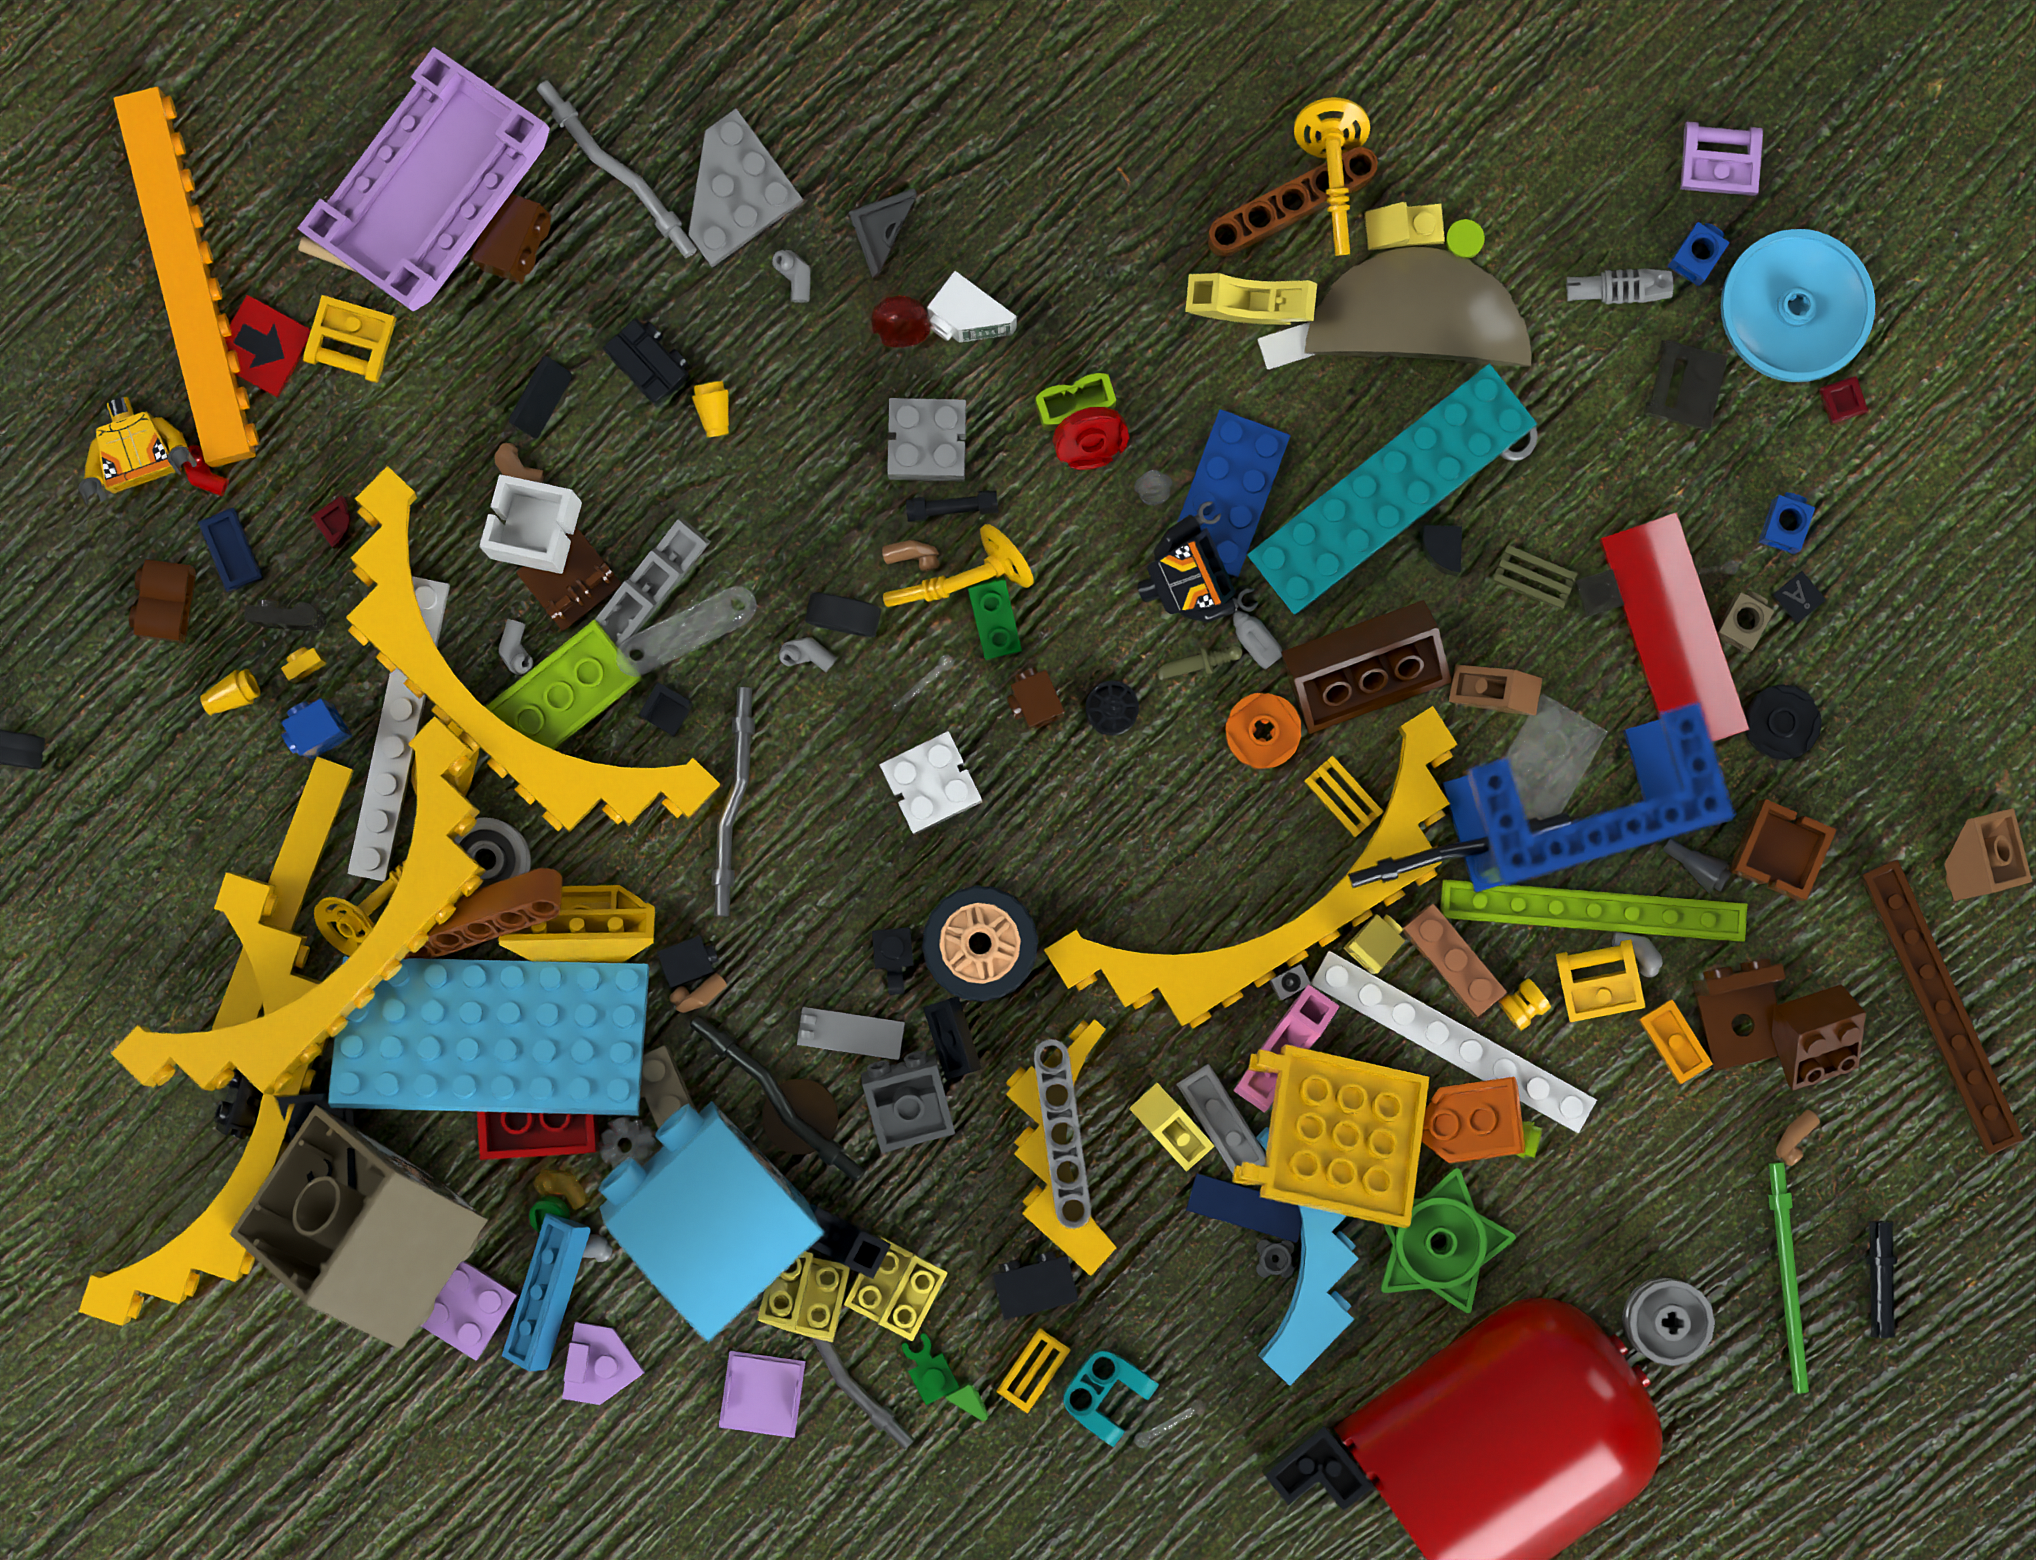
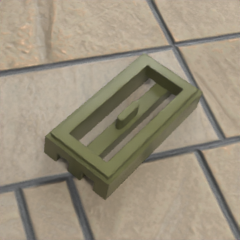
(1565, 588)

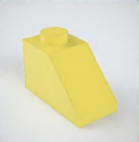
(1375, 943)
(1171, 1127)

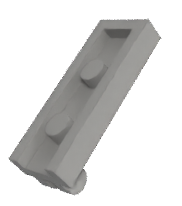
(851, 1033)

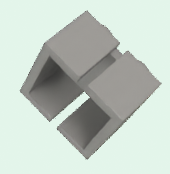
(926, 439)

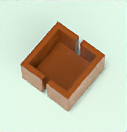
(1782, 851)

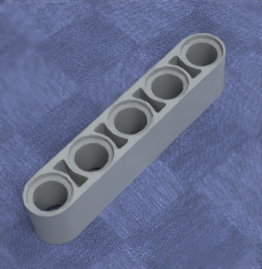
(1057, 1152)

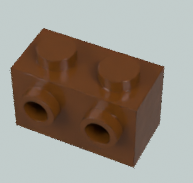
(512, 238)
(1035, 699)

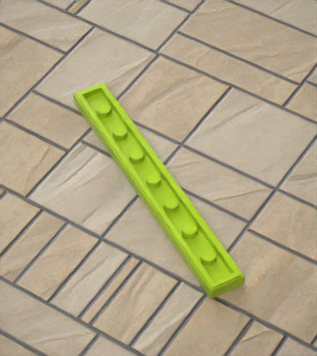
(1595, 911)

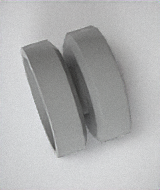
(1691, 1323)

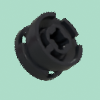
(1112, 708)

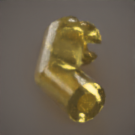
(563, 1183)

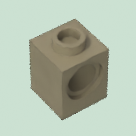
(1736, 636)

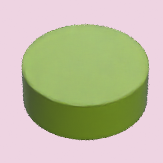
(1465, 238)

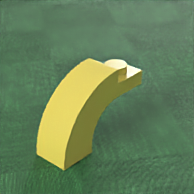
(1250, 300)

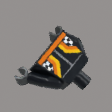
(1191, 573)

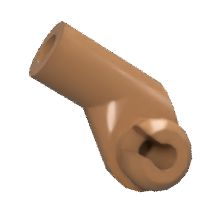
(912, 549)
(700, 996)

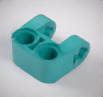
(1099, 1386)

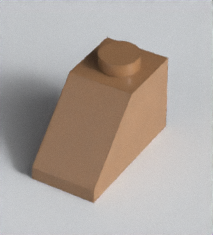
(1495, 689)

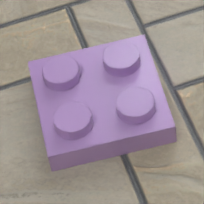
(469, 1309)

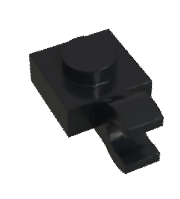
(893, 952)

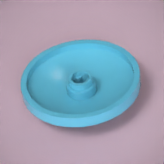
(1798, 305)

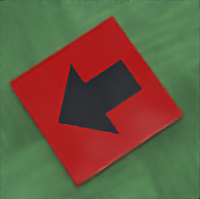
(266, 345)

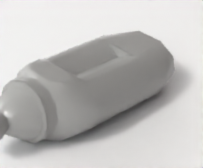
(1256, 639)

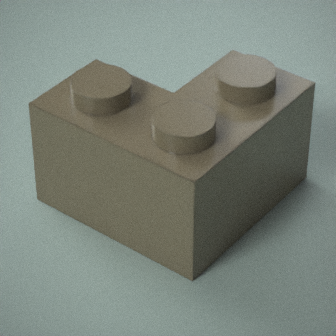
(663, 1084)

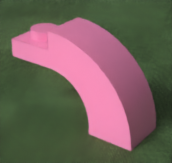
(1299, 1028)

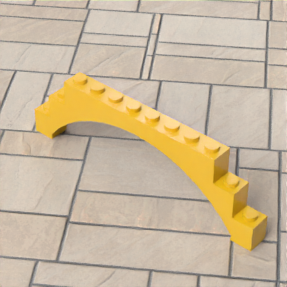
(395, 627)
(430, 885)
(1202, 980)
(208, 1241)

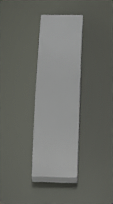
(652, 581)

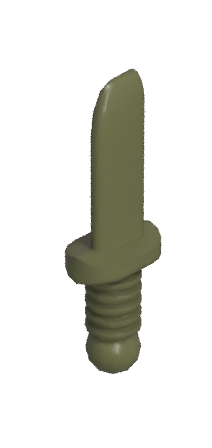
(1199, 662)

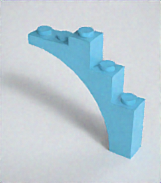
(1313, 1315)

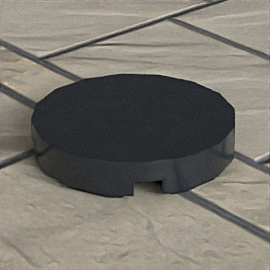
(1783, 722)

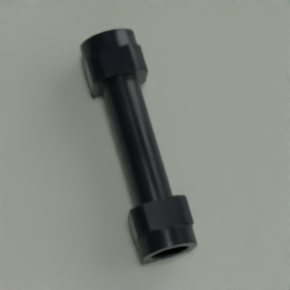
(919, 509)

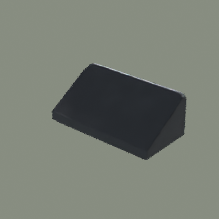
(540, 398)

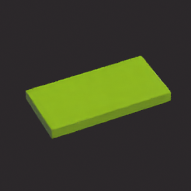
(565, 689)

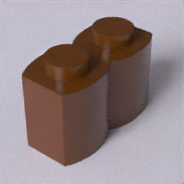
(163, 601)

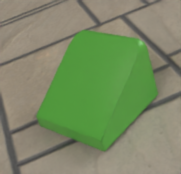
(969, 1400)

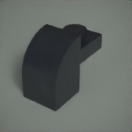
(849, 1243)

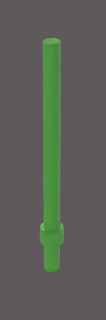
(1781, 1202)

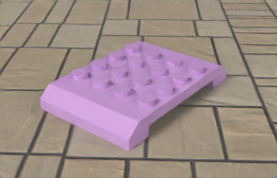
(428, 182)

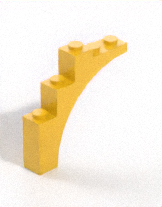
(1085, 1244)

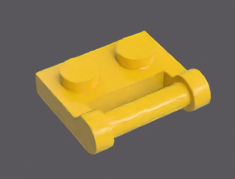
(352, 326)
(1601, 993)

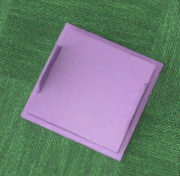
(762, 1394)

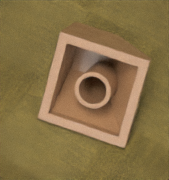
(1987, 857)

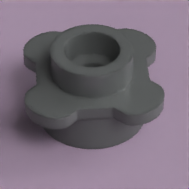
(1282, 1266)

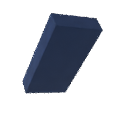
(230, 550)

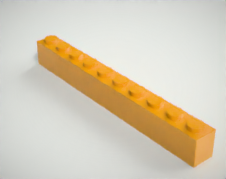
(185, 276)

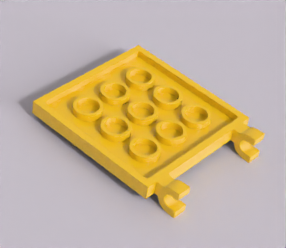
(1340, 1135)

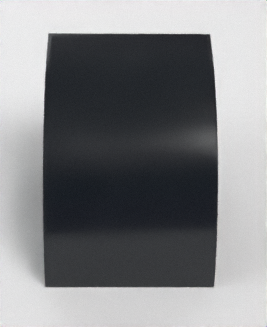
(1442, 547)

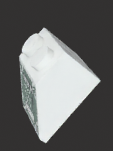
(968, 313)

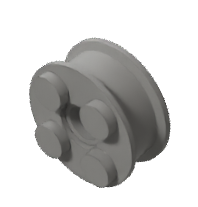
(506, 843)

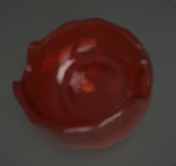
(900, 321)

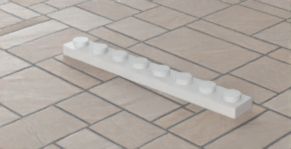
(392, 754)
(1451, 1040)

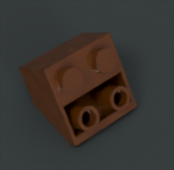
(1818, 1036)

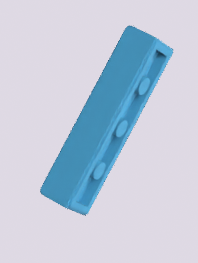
(546, 1292)

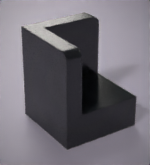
(666, 709)

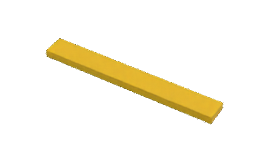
(292, 879)

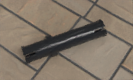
(1882, 1278)

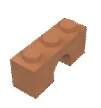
(1453, 960)

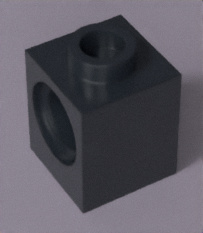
(688, 961)

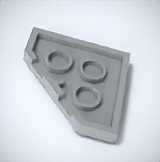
(736, 190)

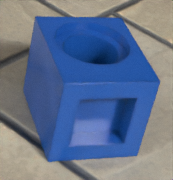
(1691, 267)
(1775, 535)

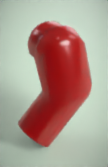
(201, 474)

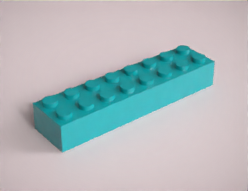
(1392, 489)

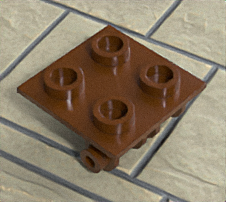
(578, 589)

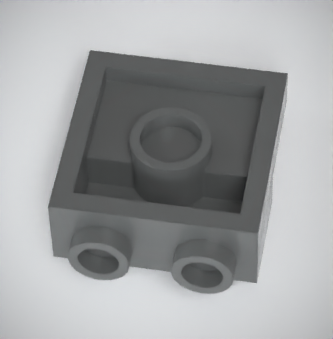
(907, 1101)

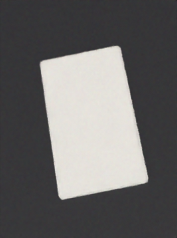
(1284, 346)

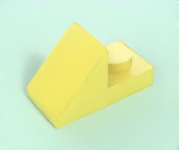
(1404, 226)

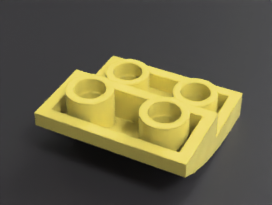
(899, 1292)
(806, 1297)

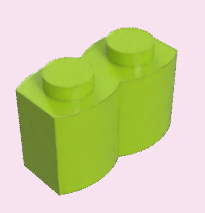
(1063, 400)

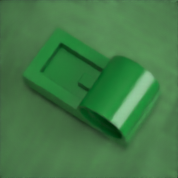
(994, 617)

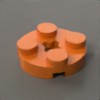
(1266, 709)

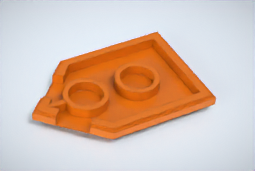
(1475, 1121)

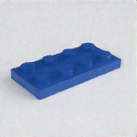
(1237, 478)

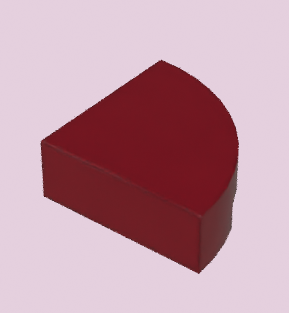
(334, 521)

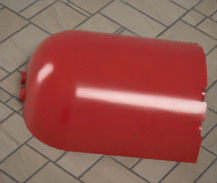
(1511, 1436)

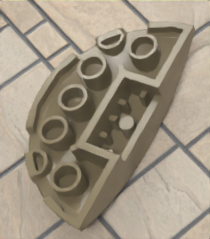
(1420, 307)

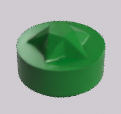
(545, 1205)

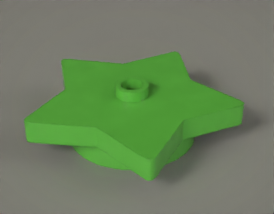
(1455, 1266)

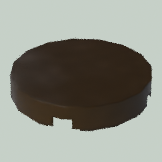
(810, 1103)

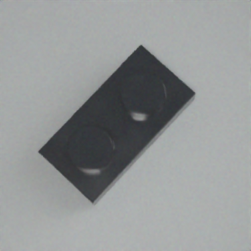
(952, 1038)

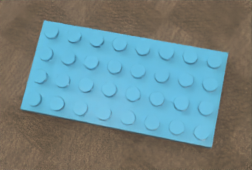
(496, 1038)

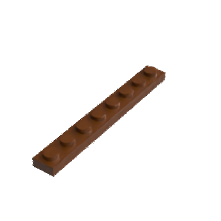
(1942, 1007)

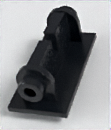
(235, 1111)

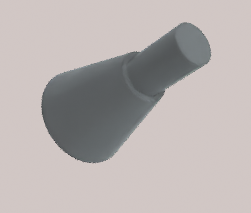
(1706, 869)

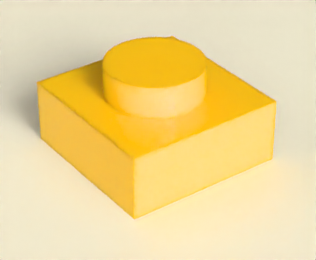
(302, 664)

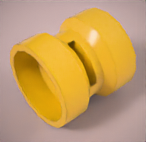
(1516, 1008)

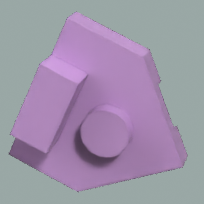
(597, 1364)

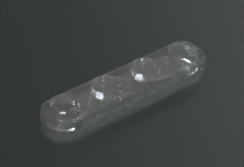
(686, 631)

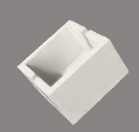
(535, 524)
(931, 783)

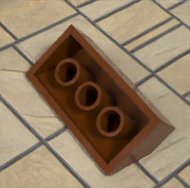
(1367, 666)

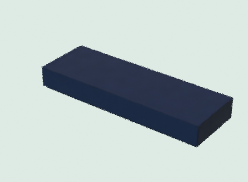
(1244, 1208)

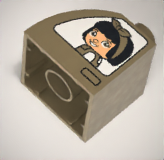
(363, 1252)

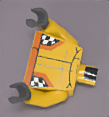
(132, 451)

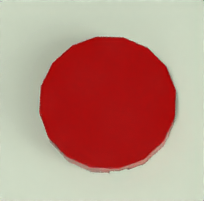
(1090, 438)

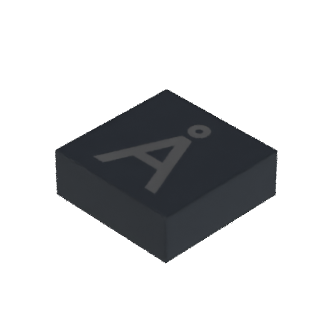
(1798, 597)

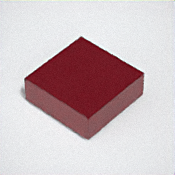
(1843, 400)

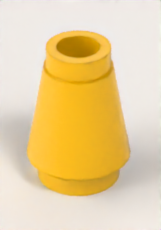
(712, 407)
(231, 692)

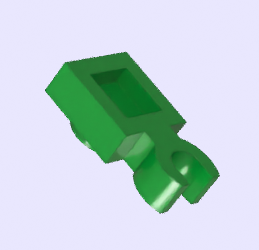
(932, 1374)

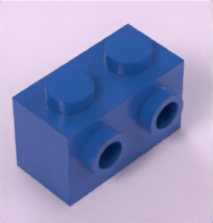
(314, 728)

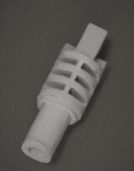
(1622, 286)

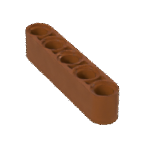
(1277, 213)
(496, 912)

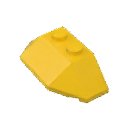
(592, 927)

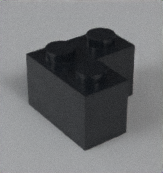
(1314, 1460)

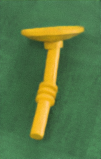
(1333, 140)
(1000, 561)
(355, 918)

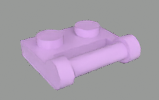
(1720, 170)

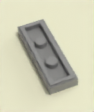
(1221, 1118)

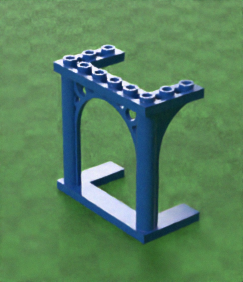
(1678, 787)

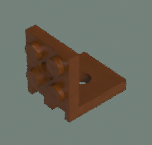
(1730, 993)

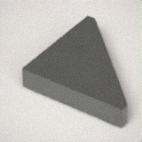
(879, 226)

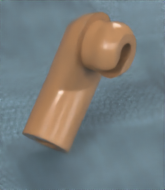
(509, 464)
(1793, 1135)

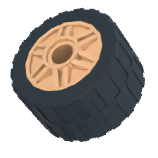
(975, 912)

